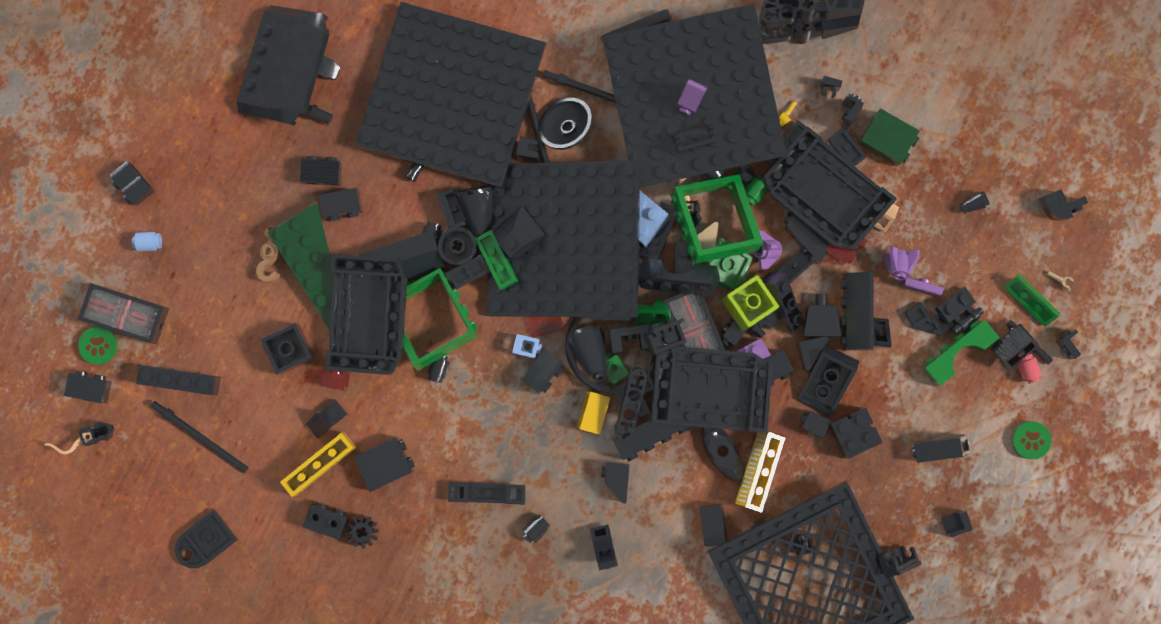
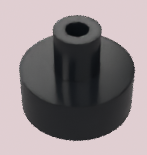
(746, 173)

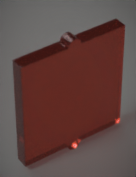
(544, 325)

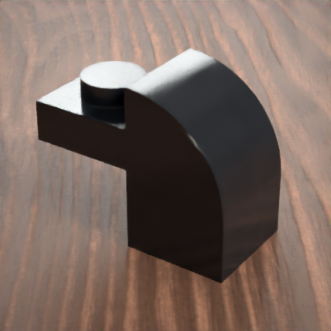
(1058, 209)
(603, 547)

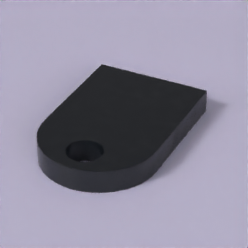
(205, 541)

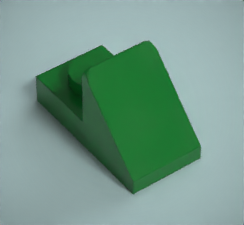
(653, 314)

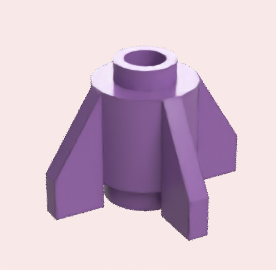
(768, 252)
(900, 262)

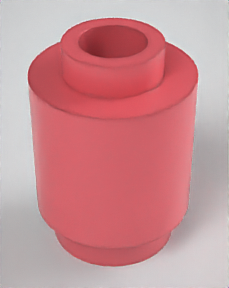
(1029, 369)

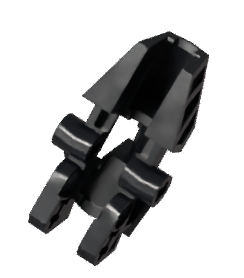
(833, 19)

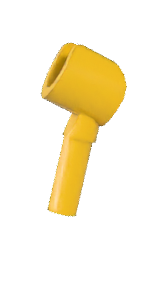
(783, 118)

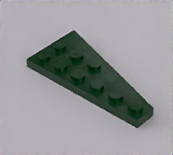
(308, 256)

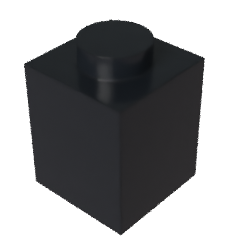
(814, 423)

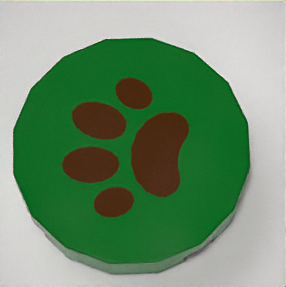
(98, 345)
(1031, 440)

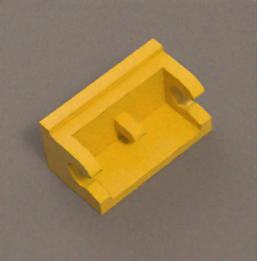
(593, 412)

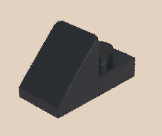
(326, 418)

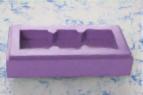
(923, 286)

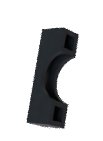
(700, 280)
(178, 380)

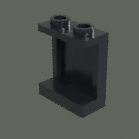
(384, 463)

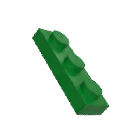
(496, 260)
(1032, 300)

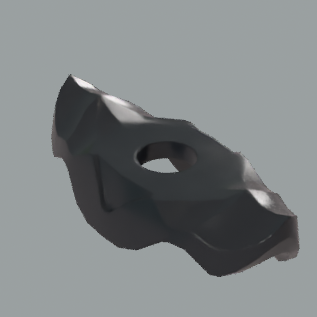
(728, 465)

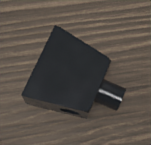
(821, 319)

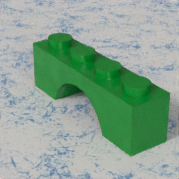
(941, 367)

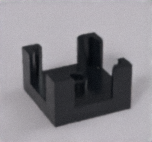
(628, 333)

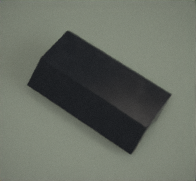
(417, 255)

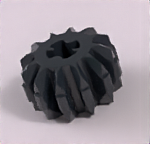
(359, 525)

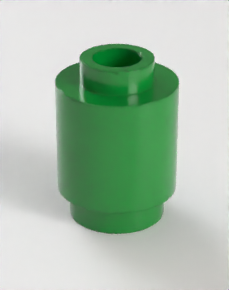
(755, 190)

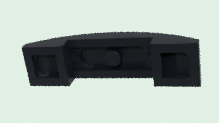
(487, 493)

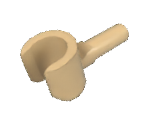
(1063, 281)

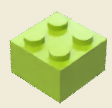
(750, 303)

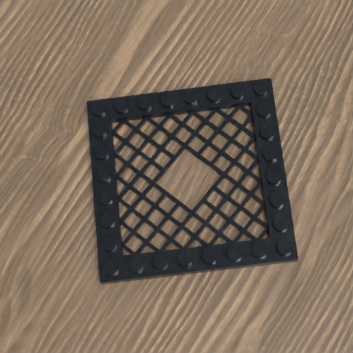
(839, 498)

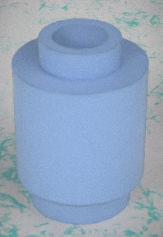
(147, 241)

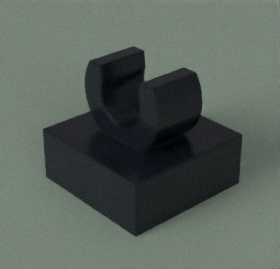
(831, 84)

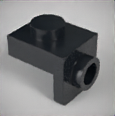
(1068, 349)

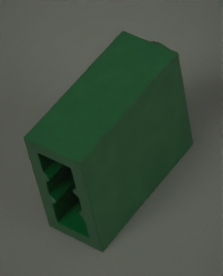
(889, 137)

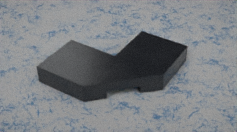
(921, 321)

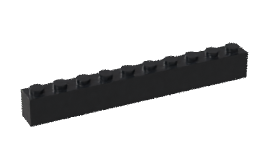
(649, 433)

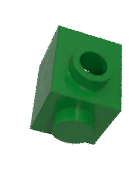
(615, 369)

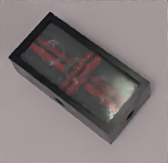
(123, 313)
(698, 324)

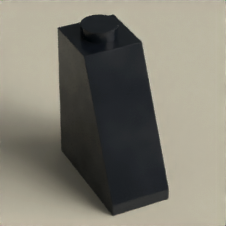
(806, 237)
(941, 449)

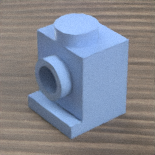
(520, 343)

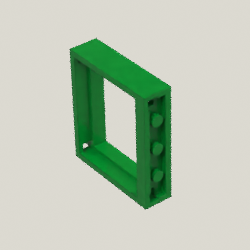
(743, 209)
(420, 286)

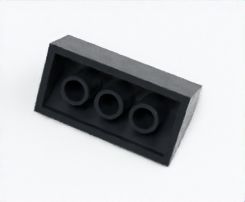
(858, 311)

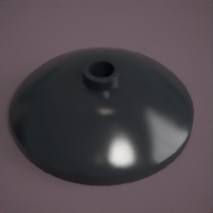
(560, 118)

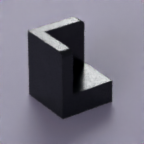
(956, 523)

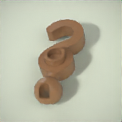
(270, 254)

